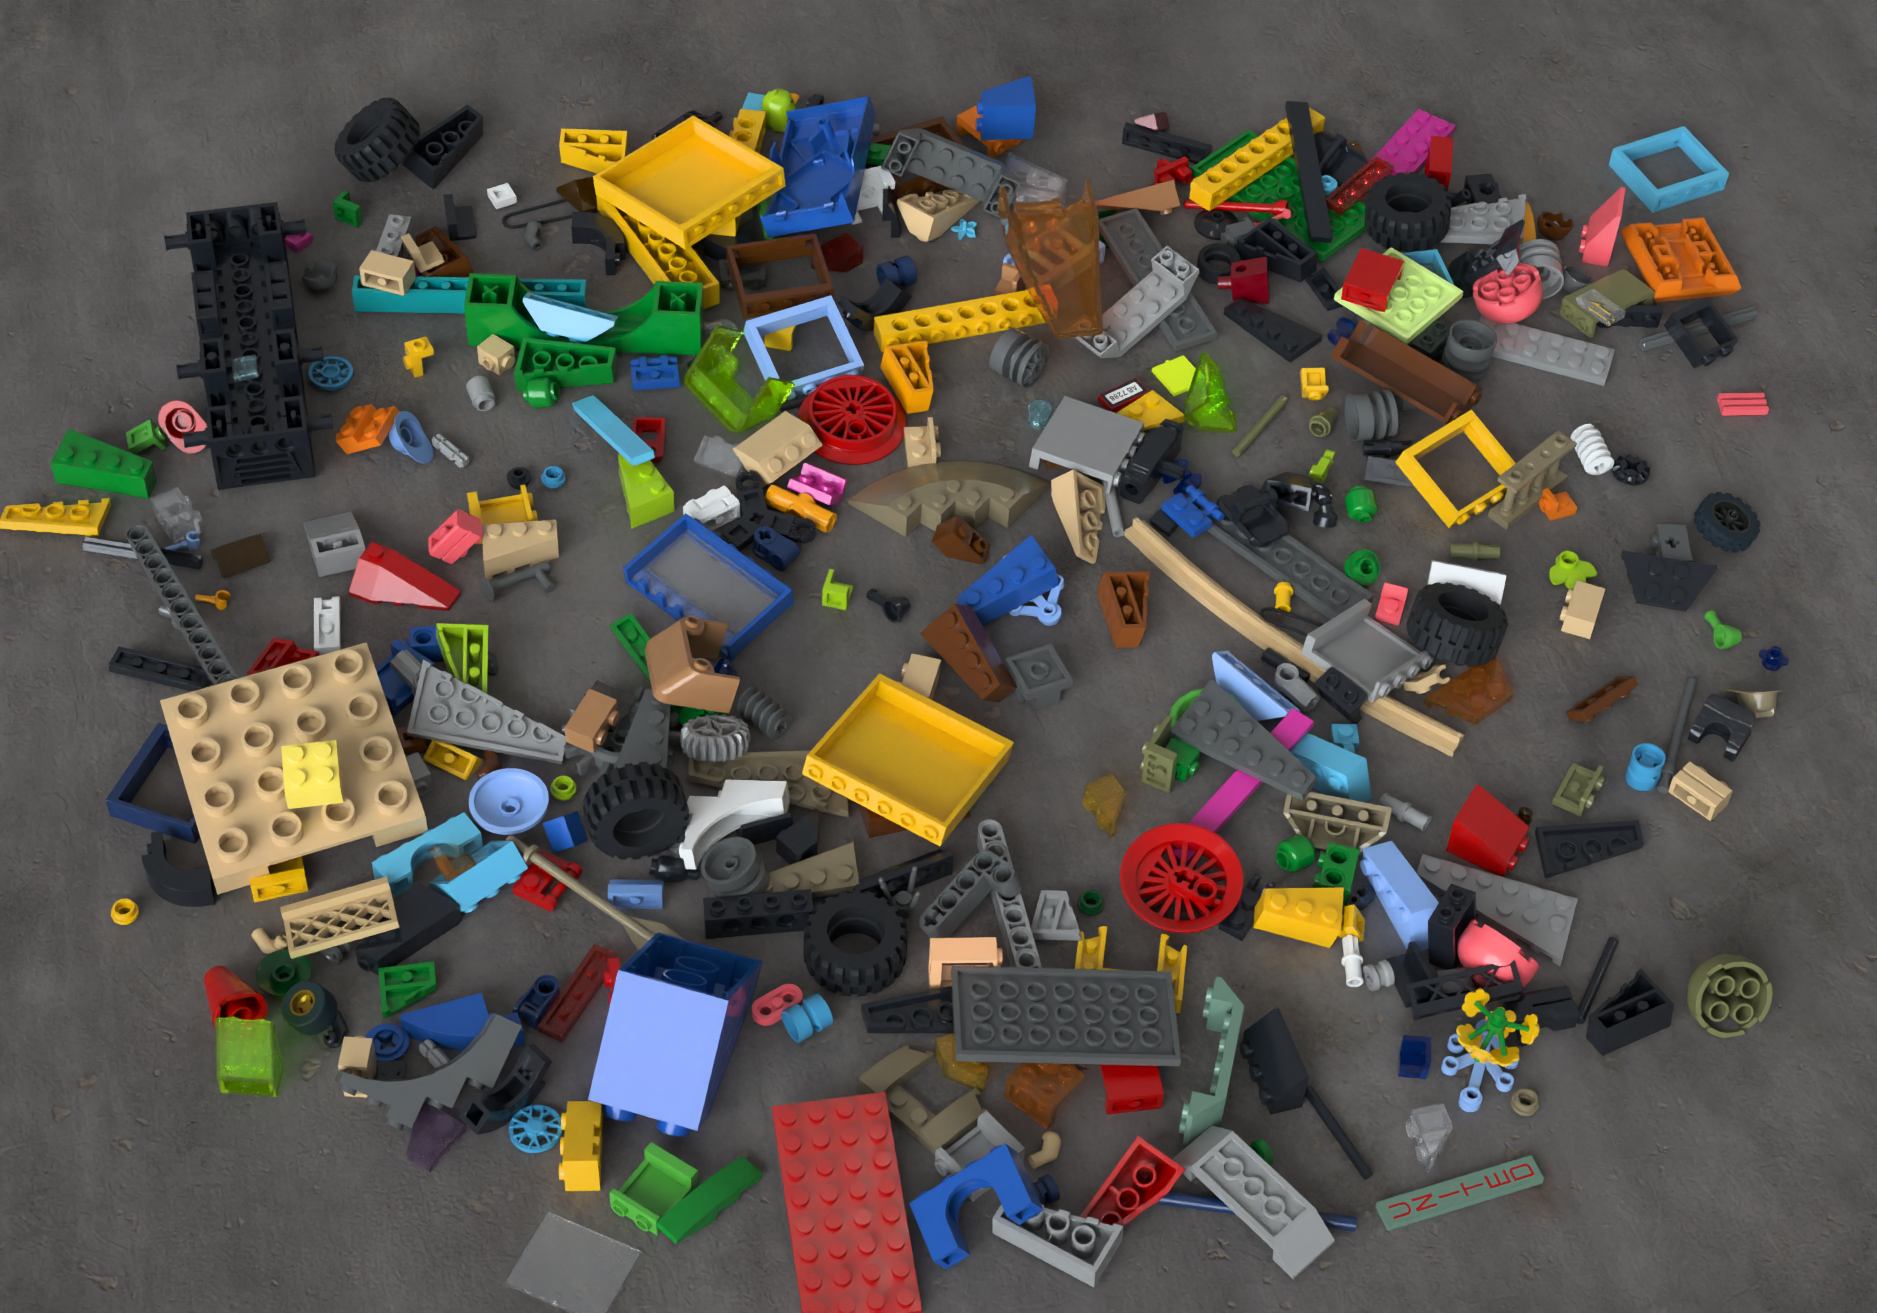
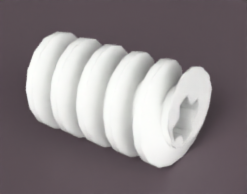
(1592, 450)

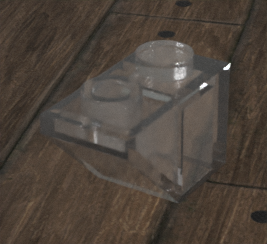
(1430, 1131)

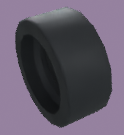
(1216, 252)

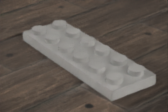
(1551, 352)

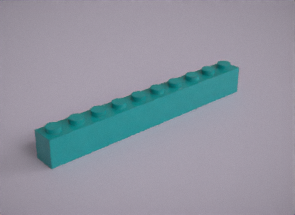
(449, 294)

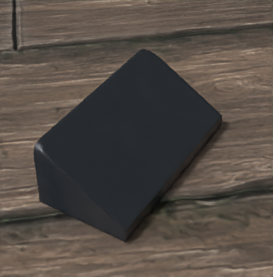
(1324, 289)

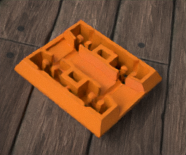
(1680, 260)

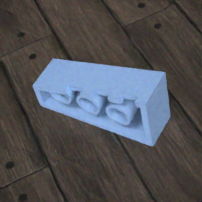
(1400, 892)

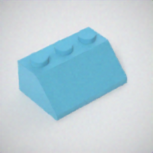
(495, 865)

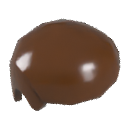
(1554, 226)

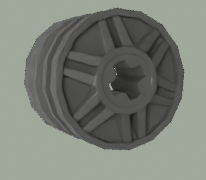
(1469, 349)
(1019, 357)
(1370, 415)

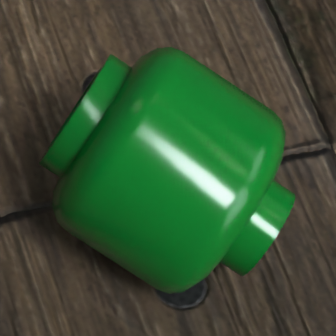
(541, 392)
(1361, 504)
(1295, 853)

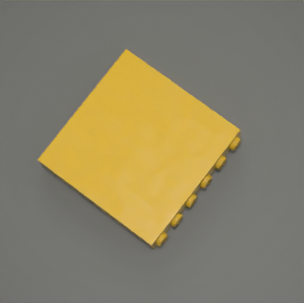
(689, 181)
(908, 759)

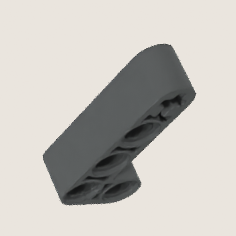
(942, 920)

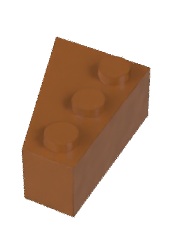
(1125, 605)

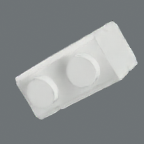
(714, 508)

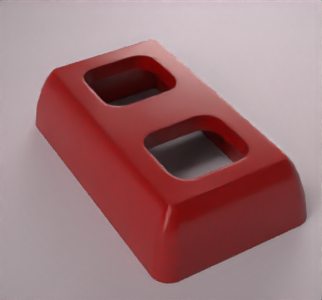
(651, 424)

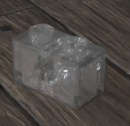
(176, 514)

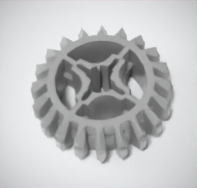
(715, 738)

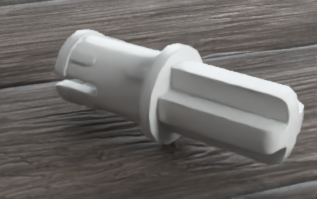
(1352, 961)

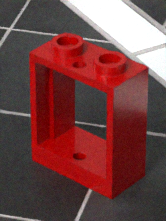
(1440, 160)

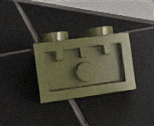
(1159, 762)

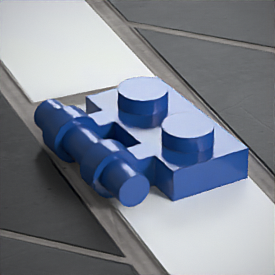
(654, 372)
(1188, 516)

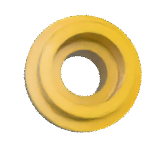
(123, 906)

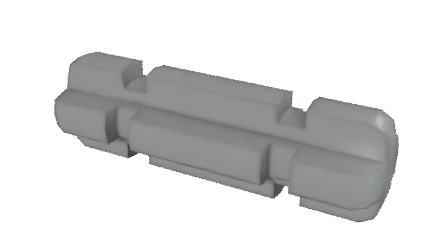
(450, 450)
(435, 1055)

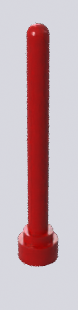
(1276, 208)

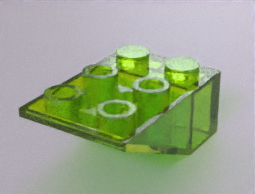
(248, 1057)

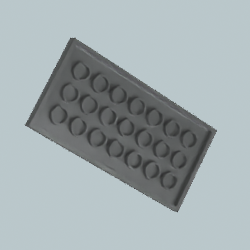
(1064, 1016)

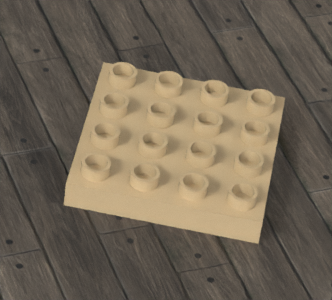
(233, 763)

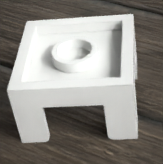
(872, 188)

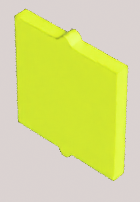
(1175, 374)

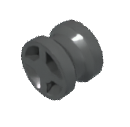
(335, 953)

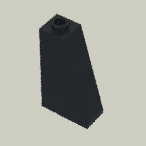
(421, 918)

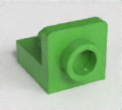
(145, 436)

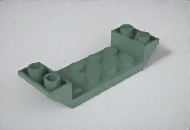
(1224, 1016)

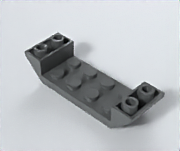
(951, 166)

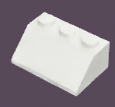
(1483, 581)

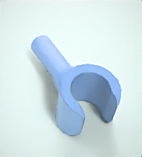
(192, 542)

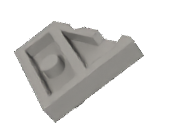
(1055, 917)

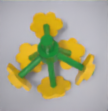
(1499, 1024)

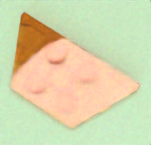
(1474, 693)

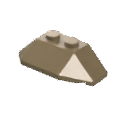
(1337, 820)

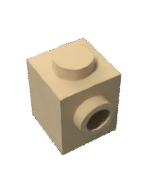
(496, 354)

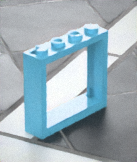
(1656, 199)

